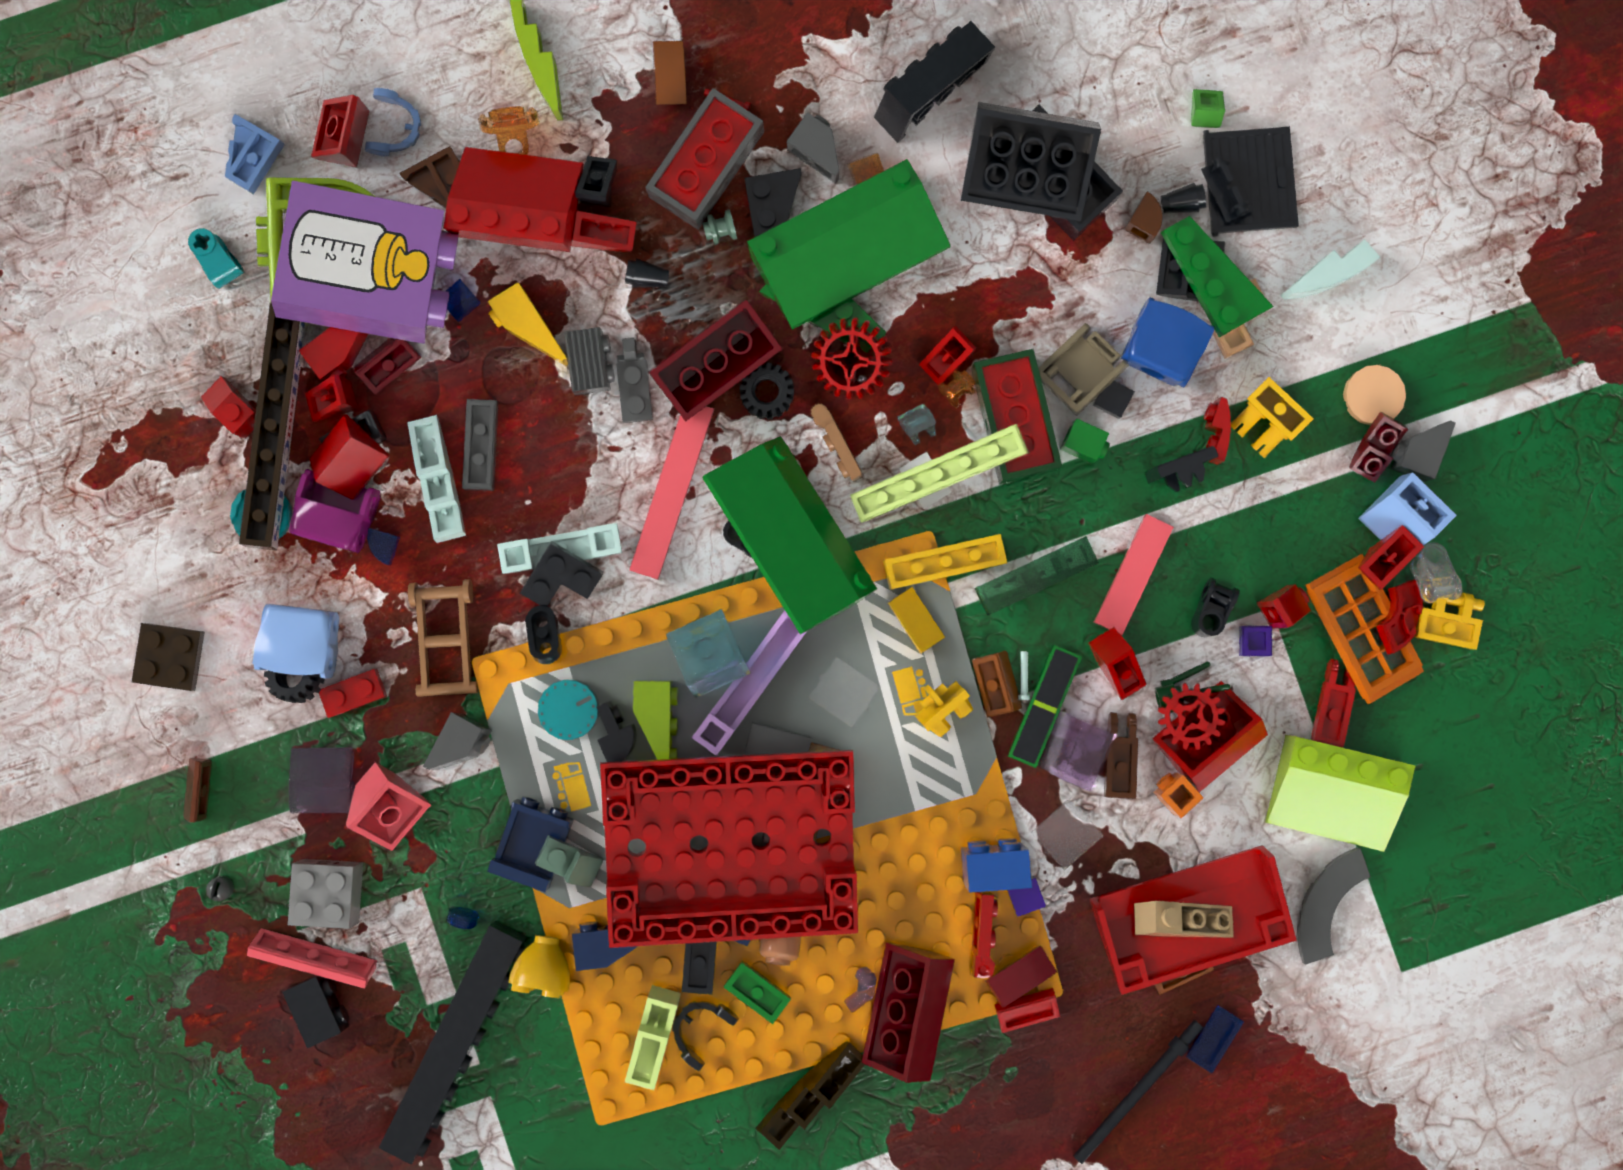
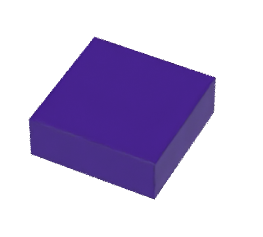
(1255, 640)
(1027, 899)

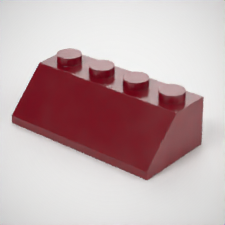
(715, 360)
(908, 1012)

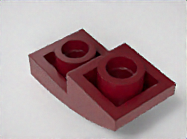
(1375, 448)
(1021, 976)

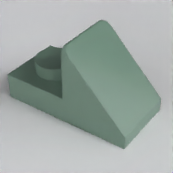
(568, 861)

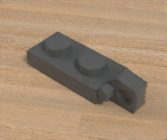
(633, 384)

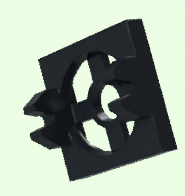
(1183, 469)

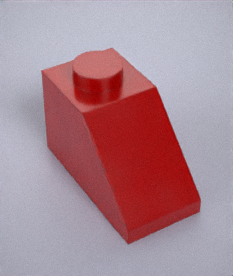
(230, 407)
(1285, 606)
(1118, 663)

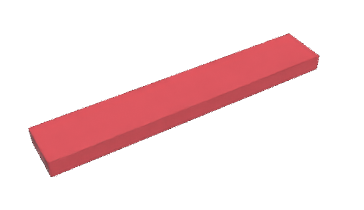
(670, 494)

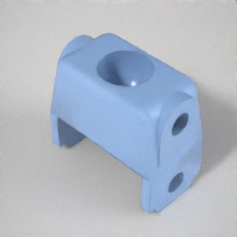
(297, 641)

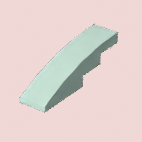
(436, 478)

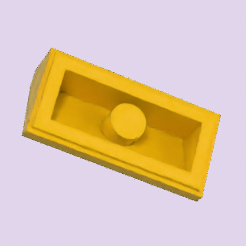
(916, 620)

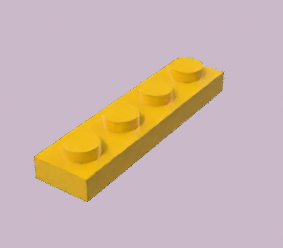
(945, 561)

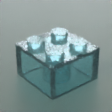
(708, 653)

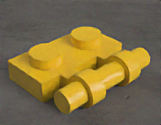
(1451, 628)

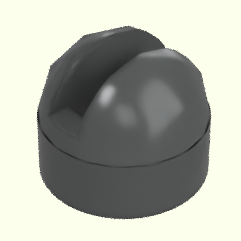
(224, 891)

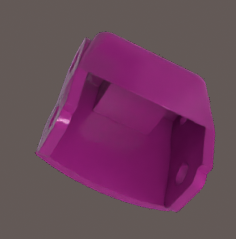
(331, 517)

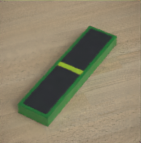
(1044, 706)

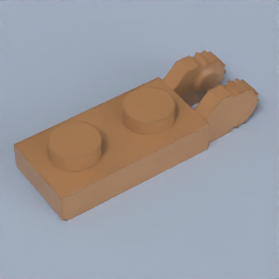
(836, 441)

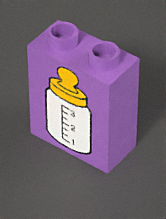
(362, 263)

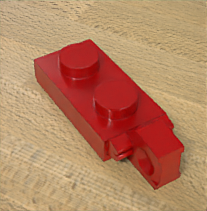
(983, 935)

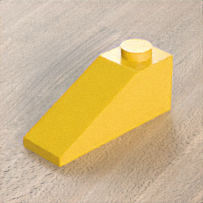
(521, 319)

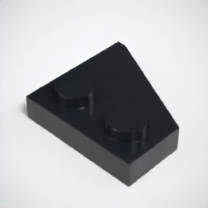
(771, 198)

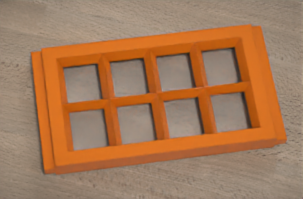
(1350, 612)

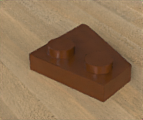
(434, 175)

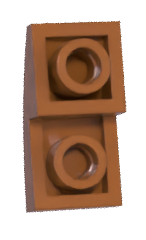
(669, 72)

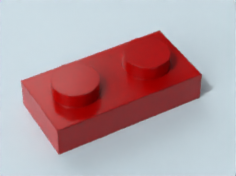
(352, 693)

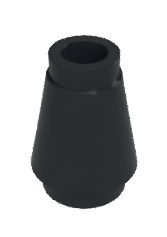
(1184, 200)
(644, 274)

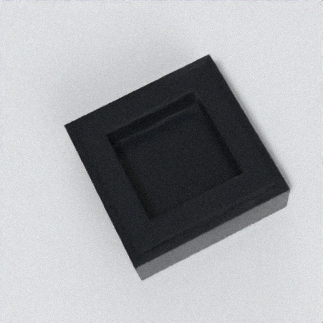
(1114, 399)

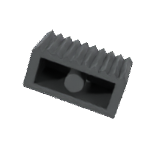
(588, 361)

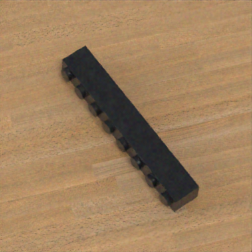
(453, 1042)

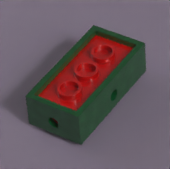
(1013, 394)

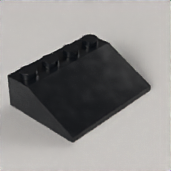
(1030, 161)

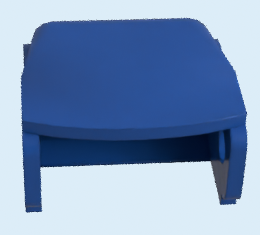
(1167, 342)

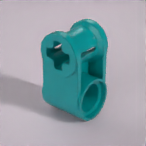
(217, 260)

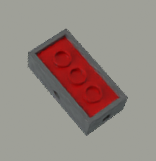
(705, 158)

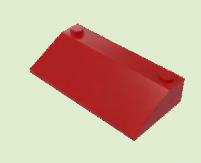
(1240, 880)

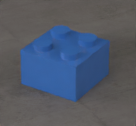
(996, 866)

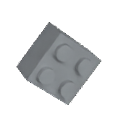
(325, 893)

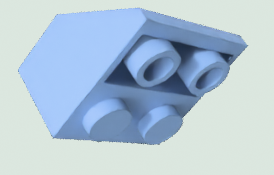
(1411, 505)

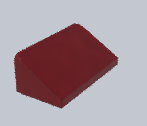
(386, 363)

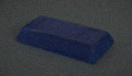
(1214, 1039)

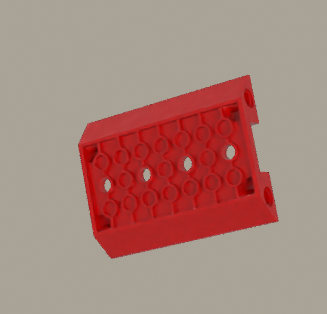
(731, 884)

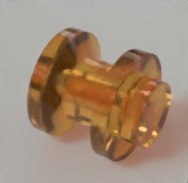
(961, 384)

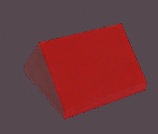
(341, 130)
(347, 459)

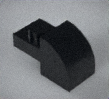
(620, 740)

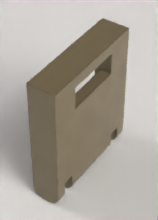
(1085, 366)

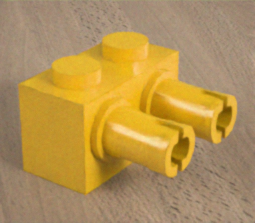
(1278, 407)

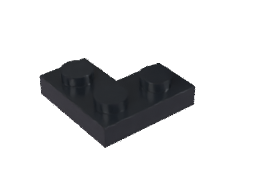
(556, 568)

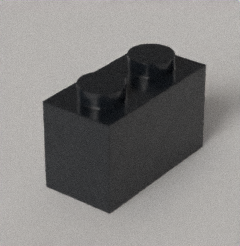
(316, 1009)

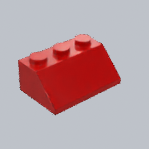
(1238, 736)

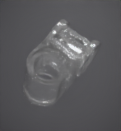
(1435, 574)

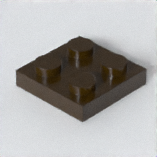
(168, 656)

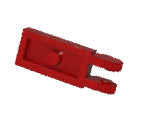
(1334, 707)

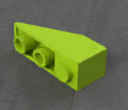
(653, 710)

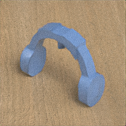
(384, 149)

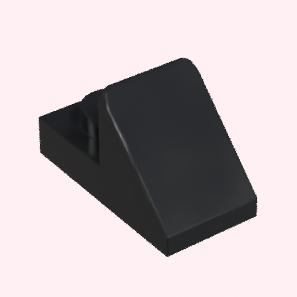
(596, 181)

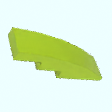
(541, 64)

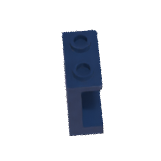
(524, 839)

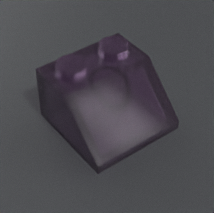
(1077, 750)

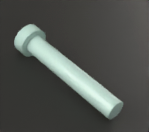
(1024, 677)

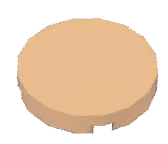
(1374, 391)

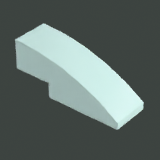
(1333, 271)

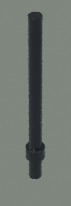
(1177, 1047)

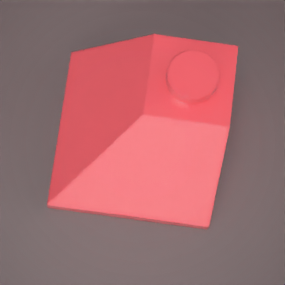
(384, 807)

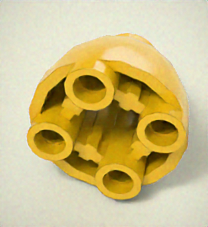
(541, 968)

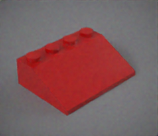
(514, 199)

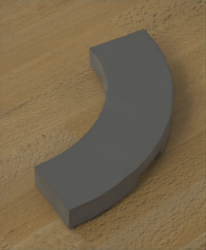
(1322, 901)

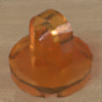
(509, 124)

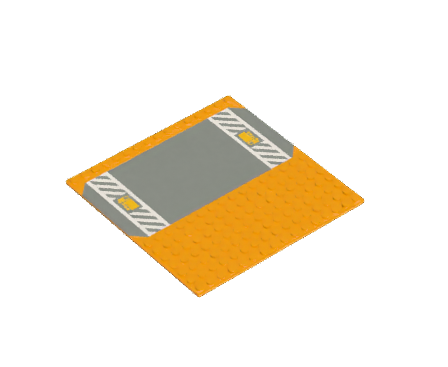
(913, 813)

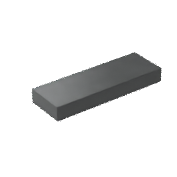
(480, 444)

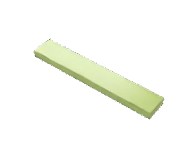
(939, 473)

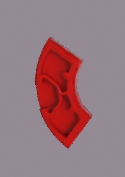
(1402, 618)

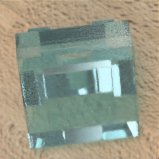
(917, 421)

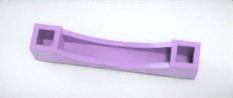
(746, 690)

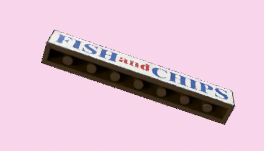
(272, 433)

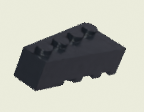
(932, 79)

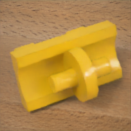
(940, 704)

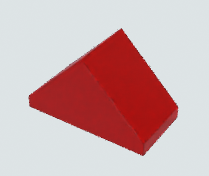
(948, 356)
(331, 398)
(1389, 556)

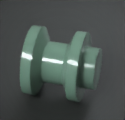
(719, 227)

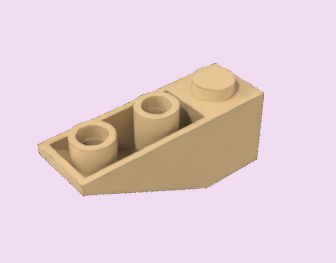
(1183, 919)

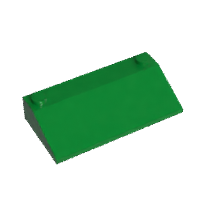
(848, 244)
(790, 534)

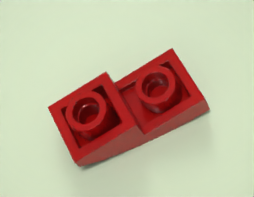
(1219, 422)

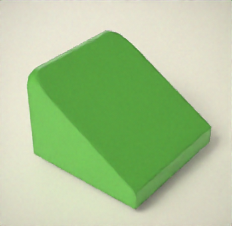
(1207, 108)

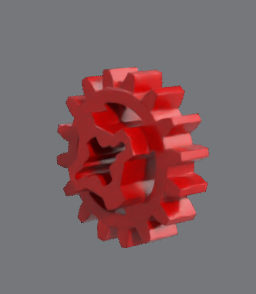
(1203, 724)

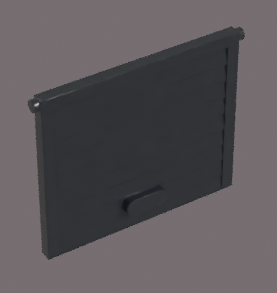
(1266, 173)

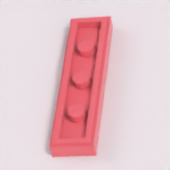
(1133, 574)
(312, 958)

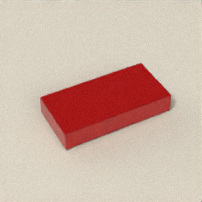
(1028, 1010)

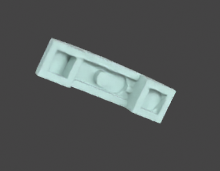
(586, 544)

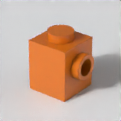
(1177, 794)

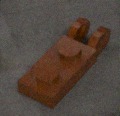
(1122, 761)

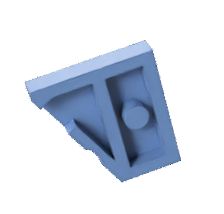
(250, 154)

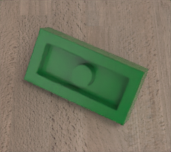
(757, 992)

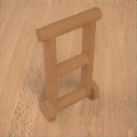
(417, 599)

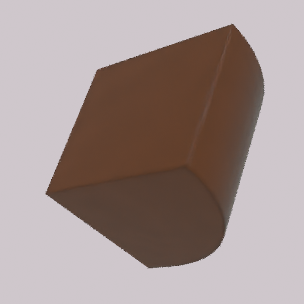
(1146, 219)

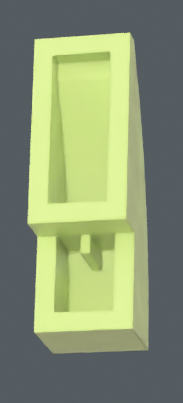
(652, 1037)

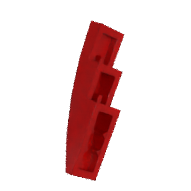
(603, 232)

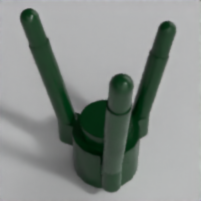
(1166, 685)

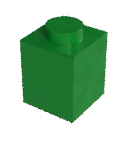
(1085, 441)

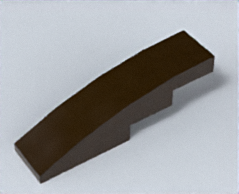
(814, 1090)

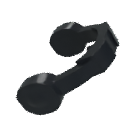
(688, 1054)

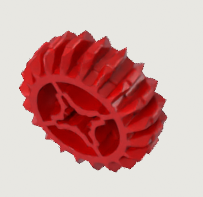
(865, 359)

